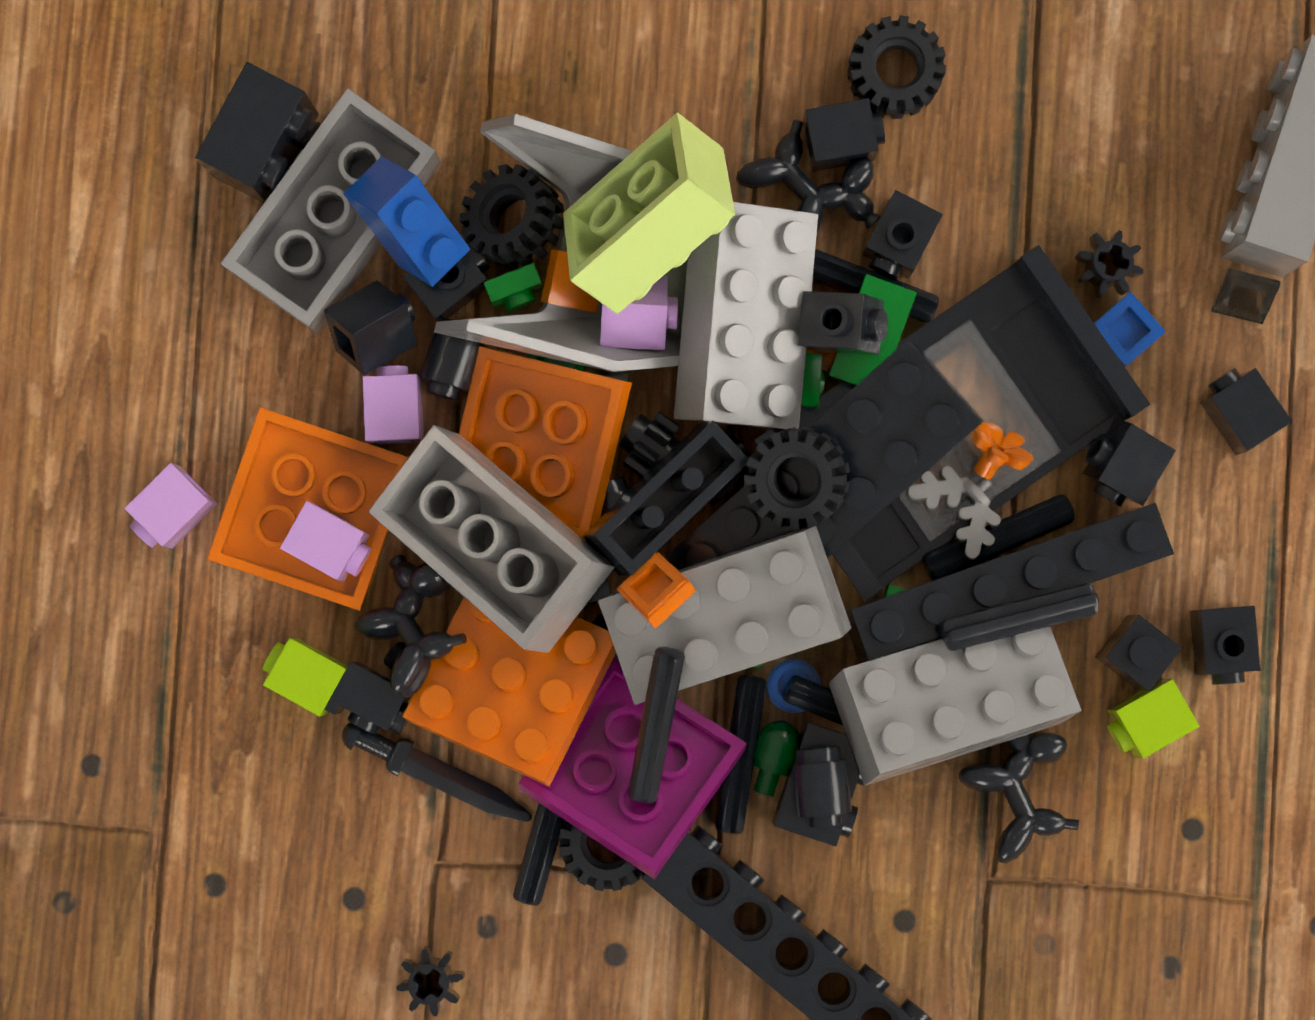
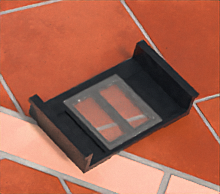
(1021, 361)

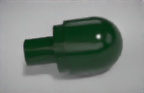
(774, 754)

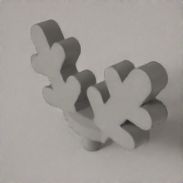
(979, 513)

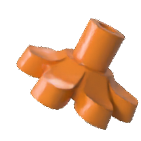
(998, 450)

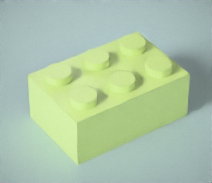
(648, 214)

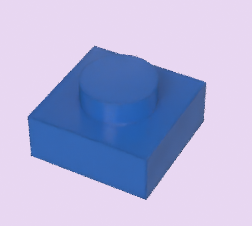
(1129, 328)

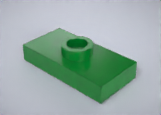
(897, 304)

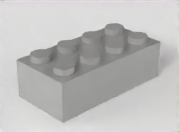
(1277, 204)
(307, 236)
(744, 320)
(491, 540)
(743, 613)
(949, 703)

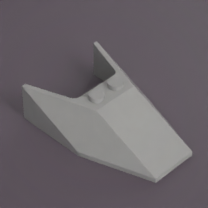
(562, 333)

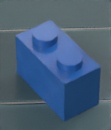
(407, 220)

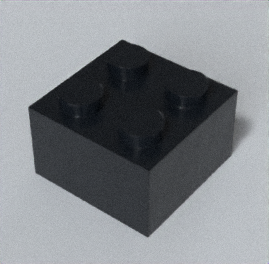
(258, 133)

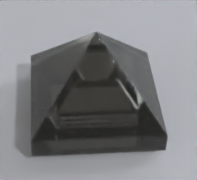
(1245, 296)

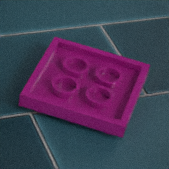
(598, 767)

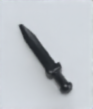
(434, 772)

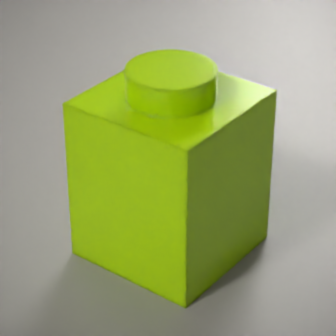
(303, 674)
(1151, 719)

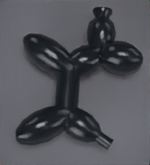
(814, 199)
(385, 623)
(1016, 768)

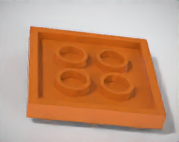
(547, 430)
(281, 471)
(512, 700)

